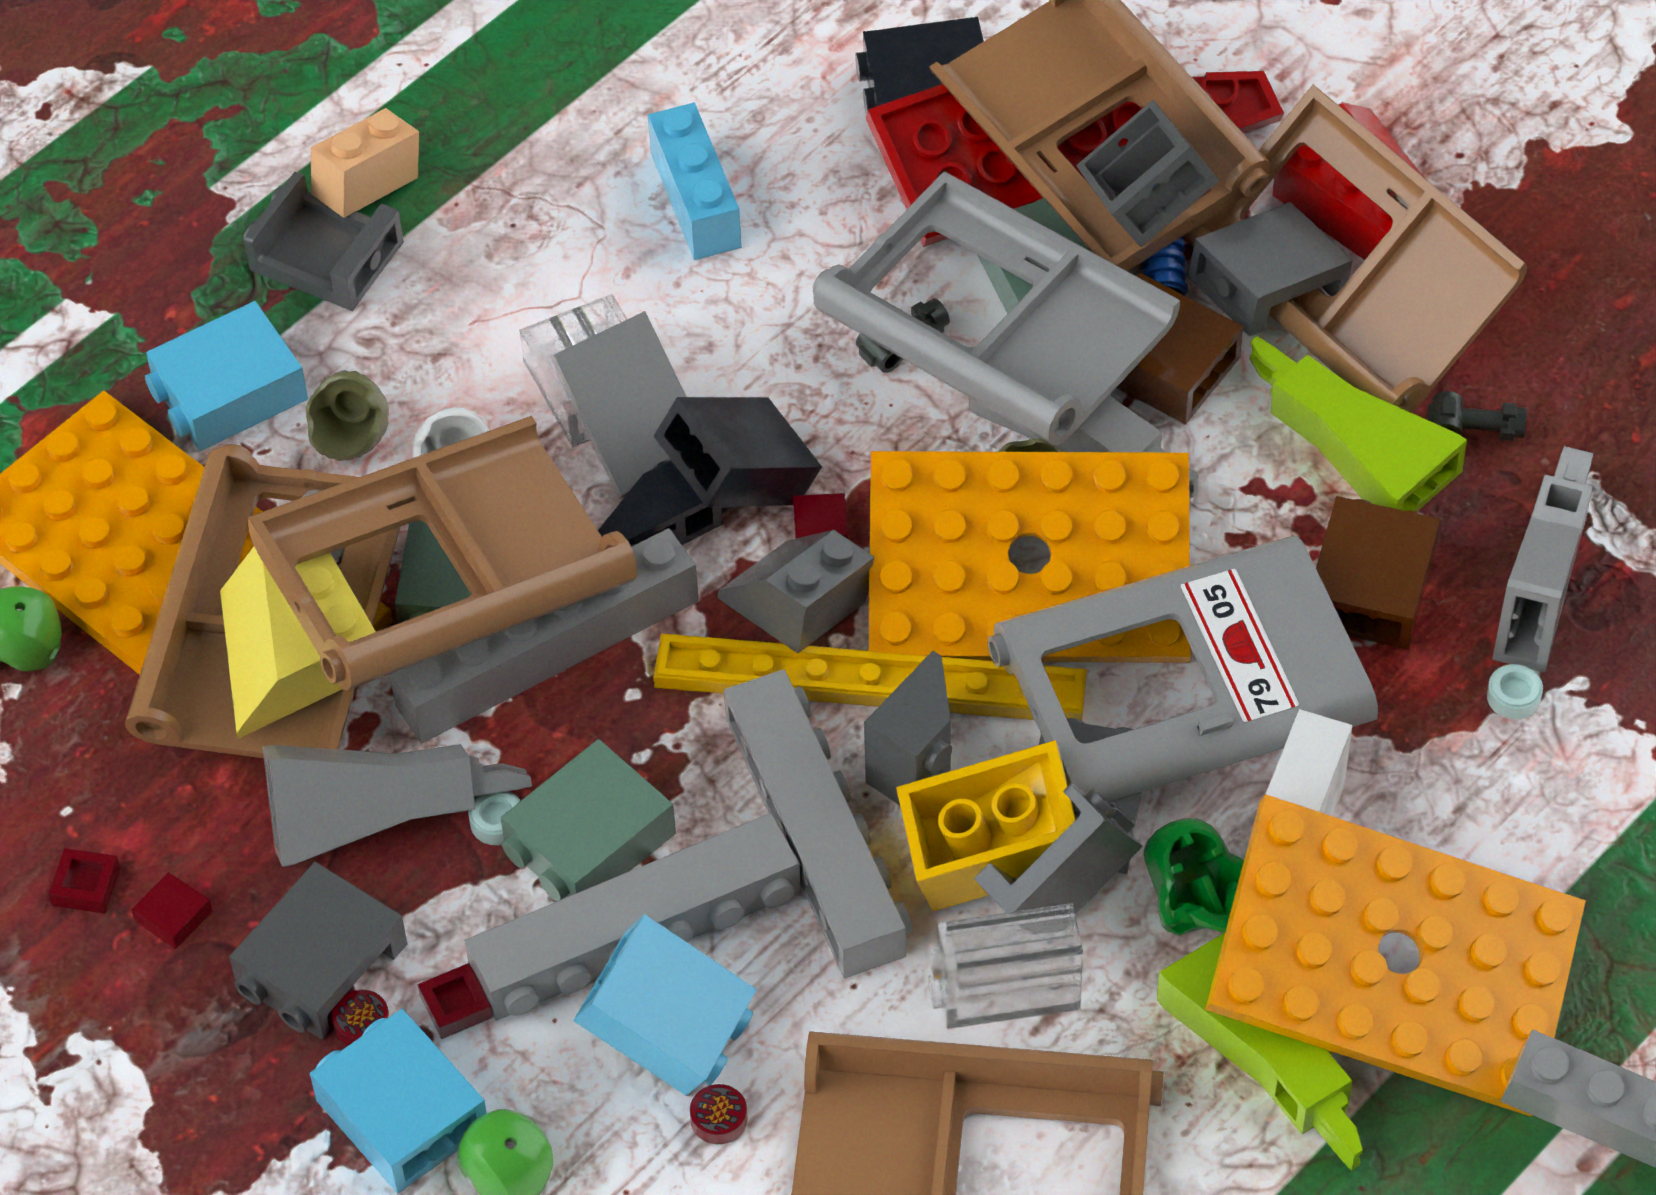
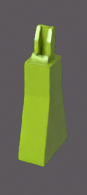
(1372, 443)
(1295, 1074)

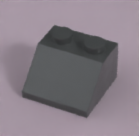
(802, 587)
(910, 731)

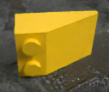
(982, 815)

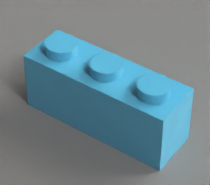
(694, 181)

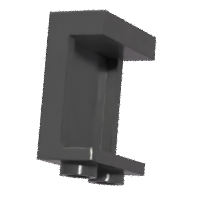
(319, 250)
(1266, 263)
(1074, 863)
(315, 948)

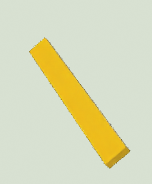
(852, 675)

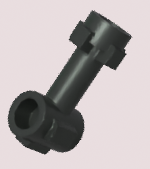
(931, 313)
(1449, 413)

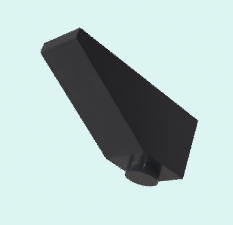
(661, 502)

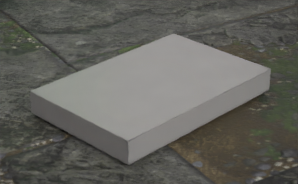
(621, 395)

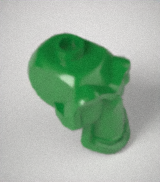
(1192, 876)

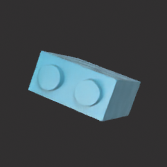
(225, 376)
(667, 1006)
(397, 1099)

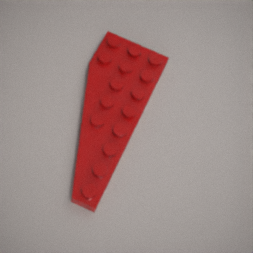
(935, 134)

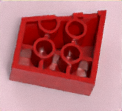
(1331, 198)

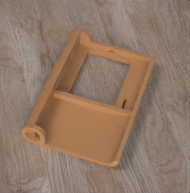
(1067, 71)
(1418, 290)
(496, 515)
(185, 677)
(894, 1109)

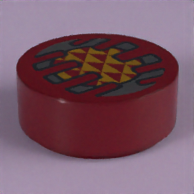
(356, 1013)
(718, 1114)

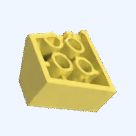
(267, 649)

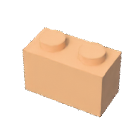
(364, 162)

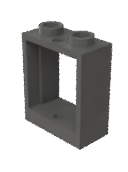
(1153, 156)

